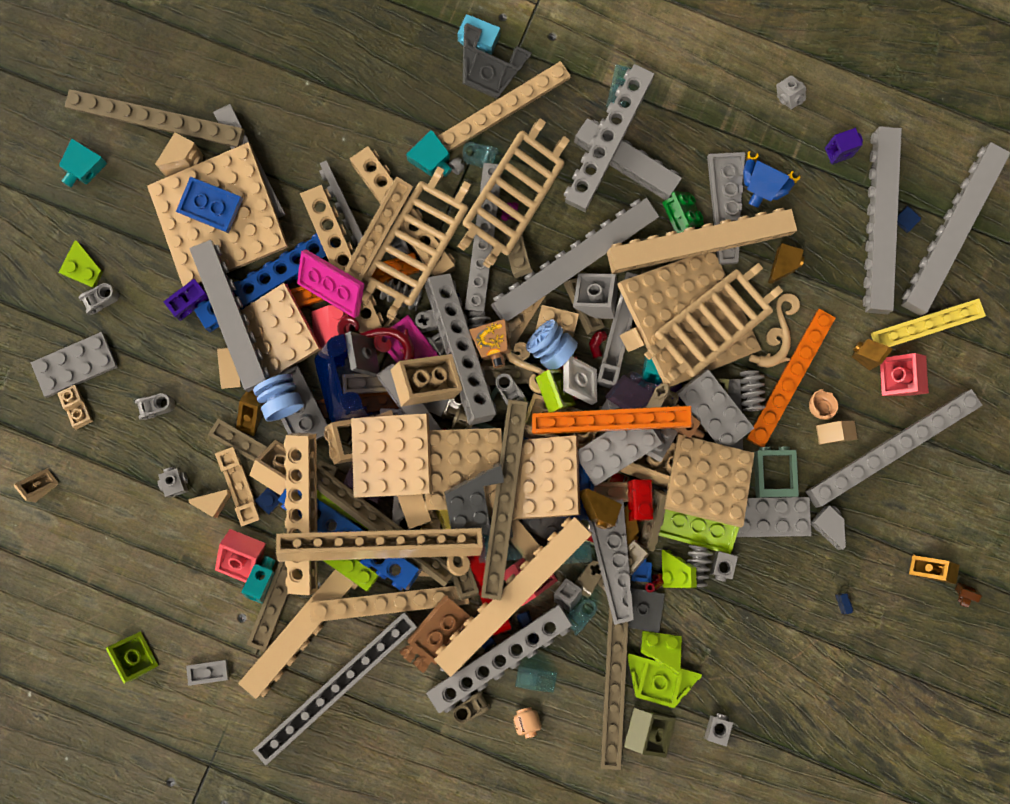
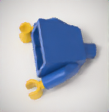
(765, 181)

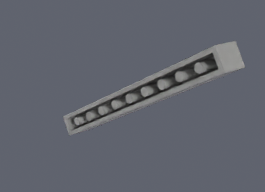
(882, 220)
(955, 229)
(575, 260)
(893, 448)
(335, 688)

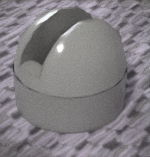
(457, 166)

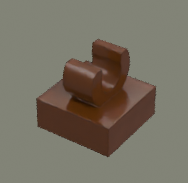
(967, 594)

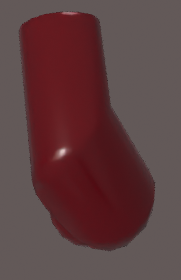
(657, 583)

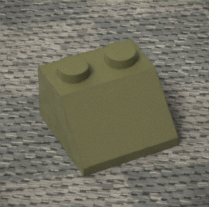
(649, 733)

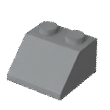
(596, 295)

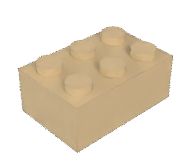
(426, 380)

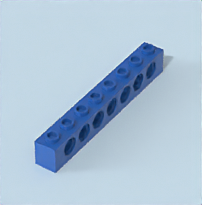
(254, 279)
(408, 571)

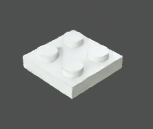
(580, 380)

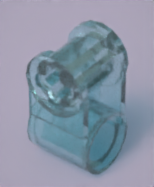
(481, 154)
(581, 617)

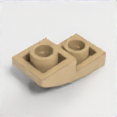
(228, 374)
(75, 406)

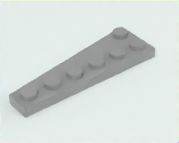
(726, 194)
(614, 566)

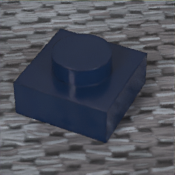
(268, 501)

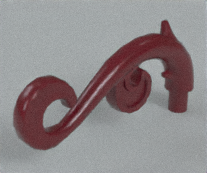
(404, 338)

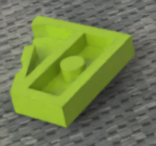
(80, 266)
(677, 572)
(663, 649)

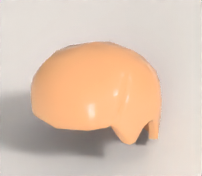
(823, 404)

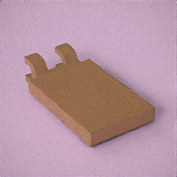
(434, 632)

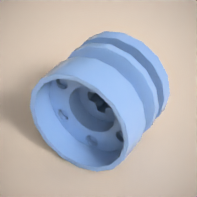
(551, 345)
(278, 397)

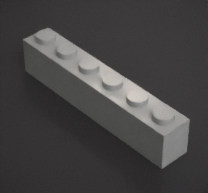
(633, 162)

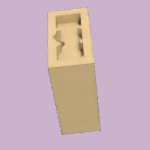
(332, 436)

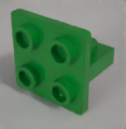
(683, 211)

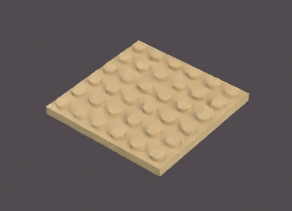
(255, 228)
(666, 292)

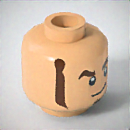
(527, 722)

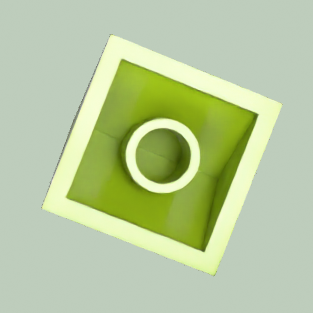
(552, 391)
(132, 657)

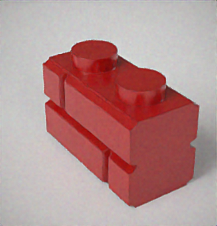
(640, 500)

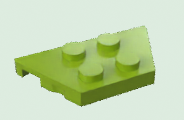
(658, 682)

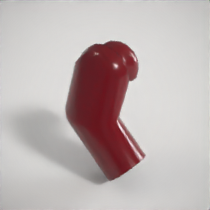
(595, 343)

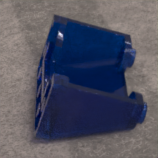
(338, 405)

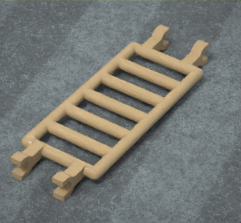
(495, 179)
(435, 253)
(730, 339)

